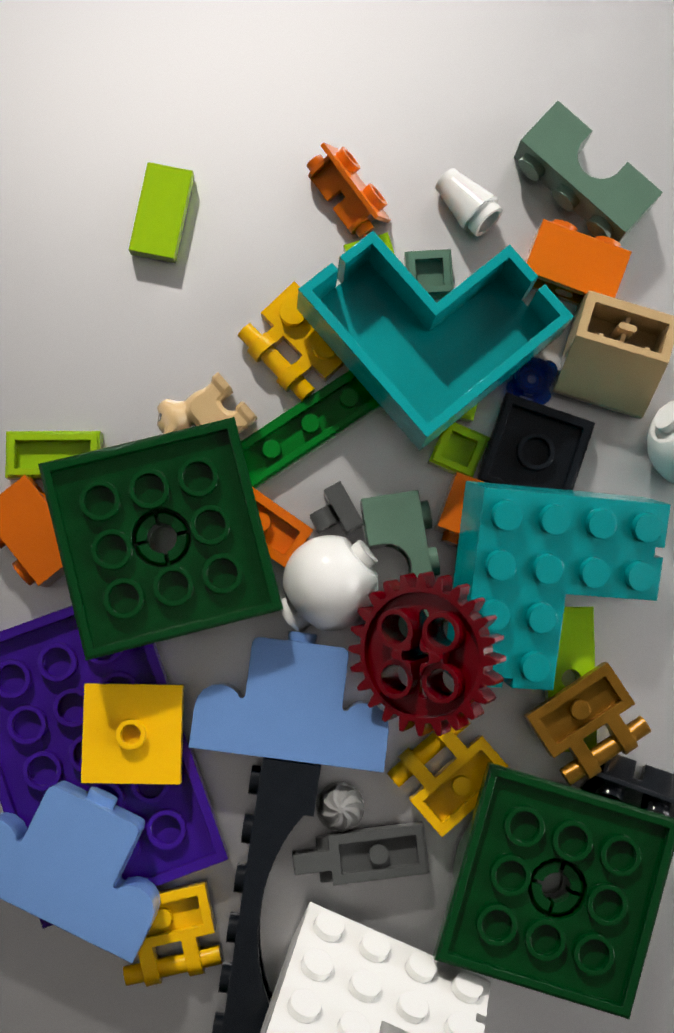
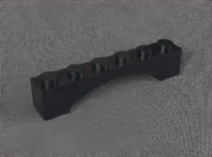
(284, 795)

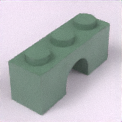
(608, 204)
(400, 524)

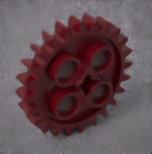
(466, 658)

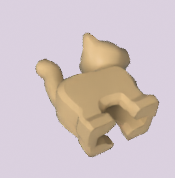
(203, 408)

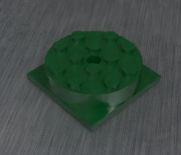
(103, 521)
(590, 933)

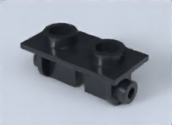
(617, 782)

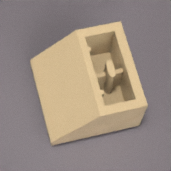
(615, 354)

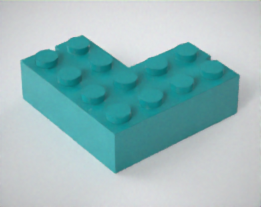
(427, 356)
(538, 544)

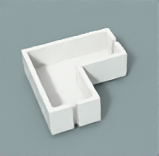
(366, 982)

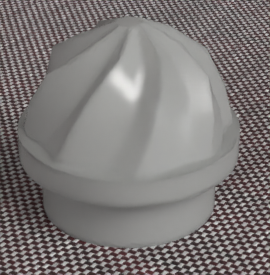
(340, 806)

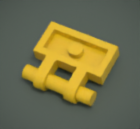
(295, 330)
(455, 787)
(182, 917)

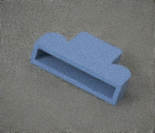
(292, 709)
(73, 865)

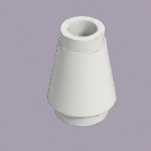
(469, 203)

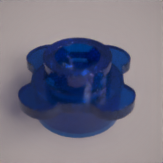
(539, 391)

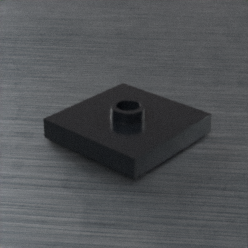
(535, 446)

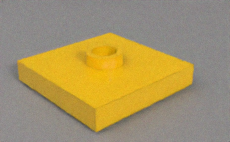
(132, 733)

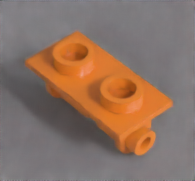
(338, 174)

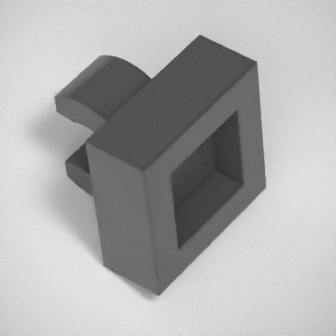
(339, 510)

